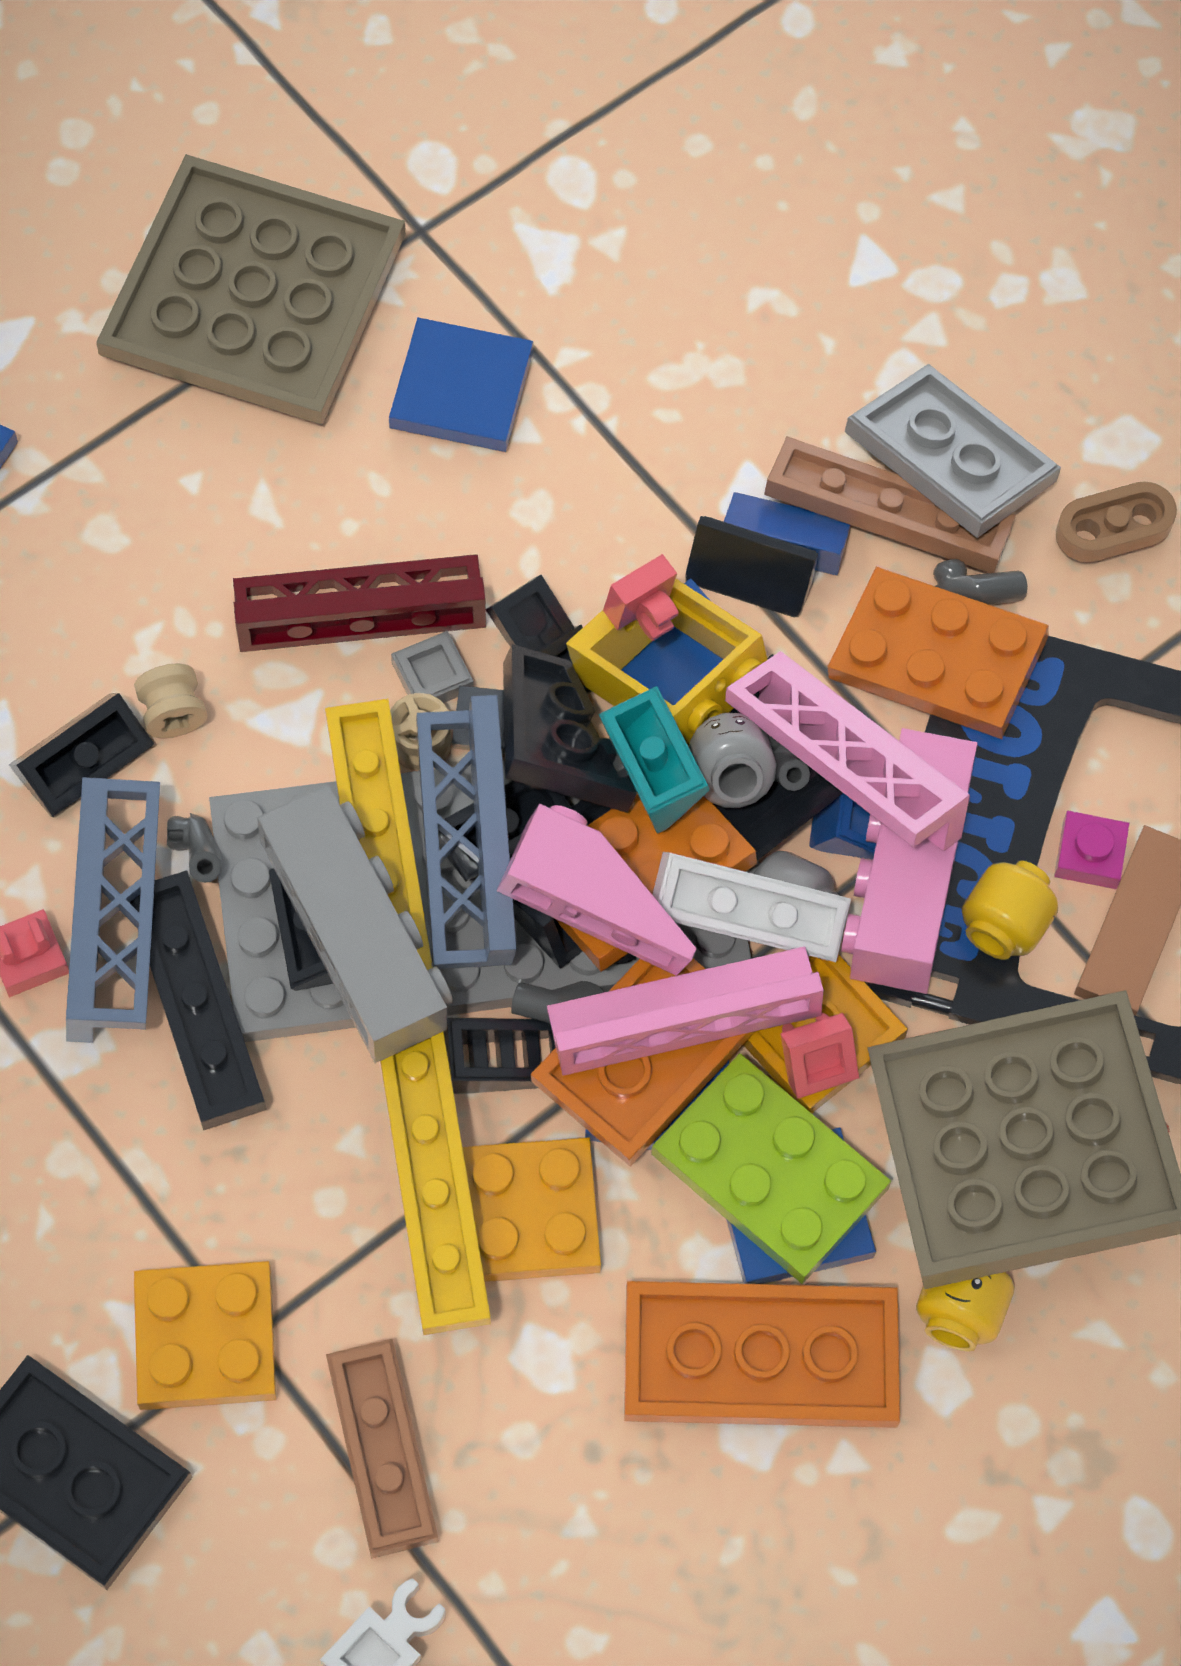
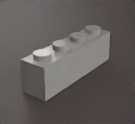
(354, 923)

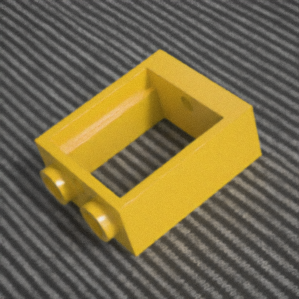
(602, 651)

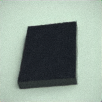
(79, 1474)

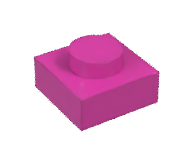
(1091, 849)

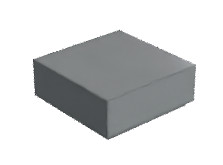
(432, 668)

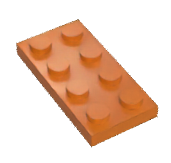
(761, 1354)

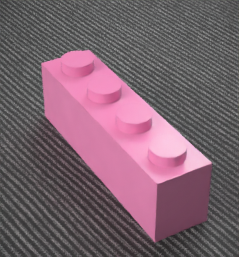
(905, 885)

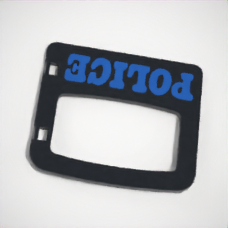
(1009, 816)

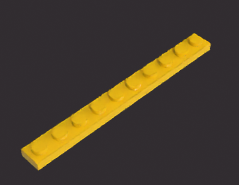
(418, 1078)

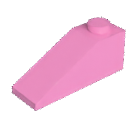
(586, 884)

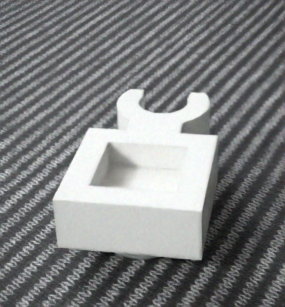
(385, 1642)

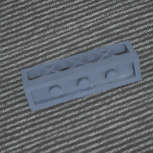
(491, 834)
(87, 912)

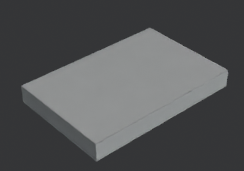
(952, 450)

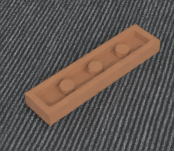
(878, 503)

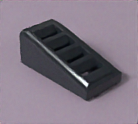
(478, 1032)

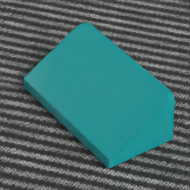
(655, 757)

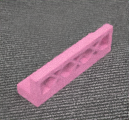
(851, 752)
(685, 1010)

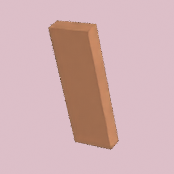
(1136, 921)
(382, 1448)

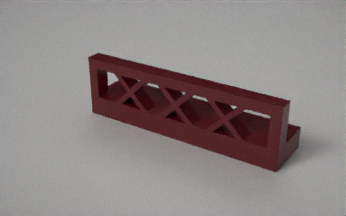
(360, 612)

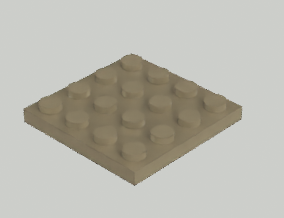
(252, 289)
(1027, 1139)

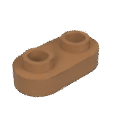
(1111, 521)

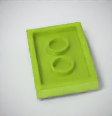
(770, 1168)

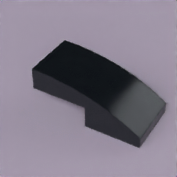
(534, 619)

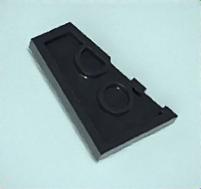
(552, 733)

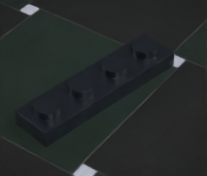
(199, 1007)

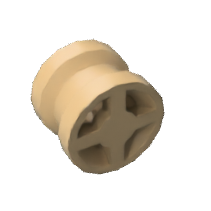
(170, 700)
(404, 724)

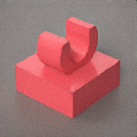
(644, 597)
(29, 954)
(819, 1054)

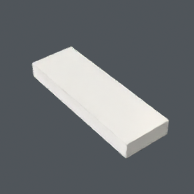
(751, 906)

